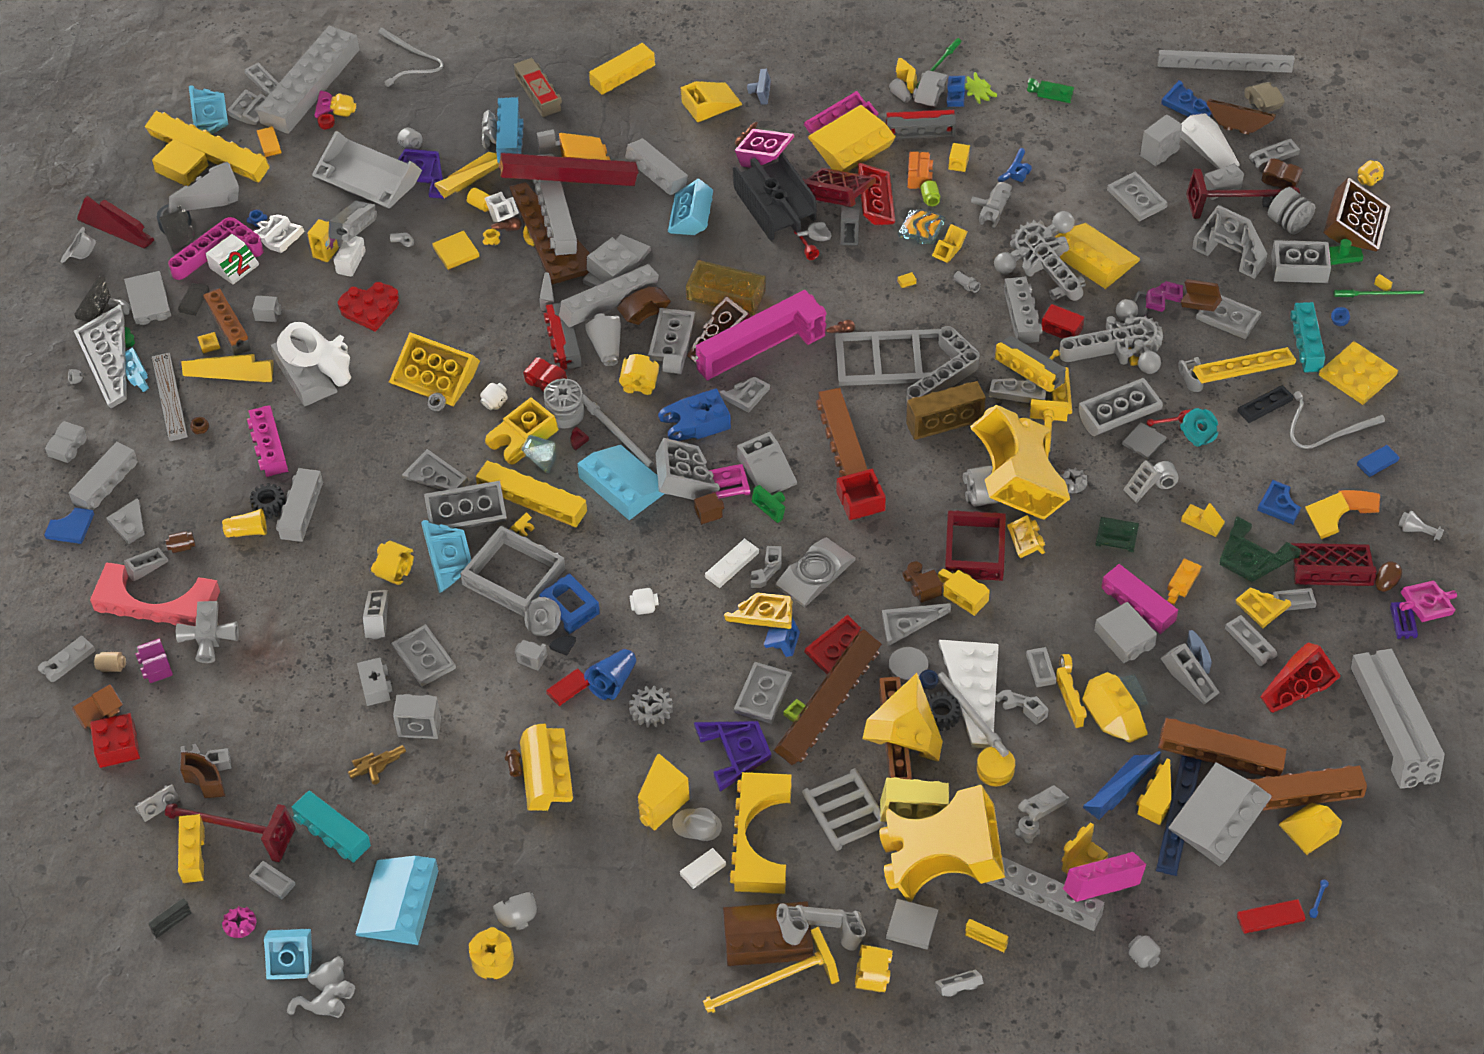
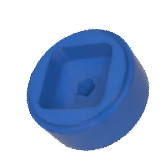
(1340, 316)

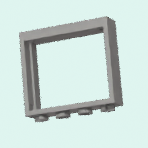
(497, 593)

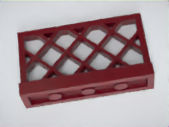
(838, 186)
(1332, 573)

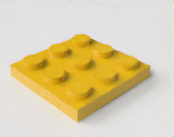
(1358, 372)

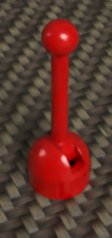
(808, 249)
(1150, 422)

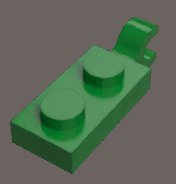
(1051, 90)

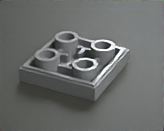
(912, 924)

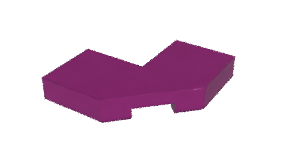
(1156, 296)

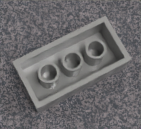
(466, 506)

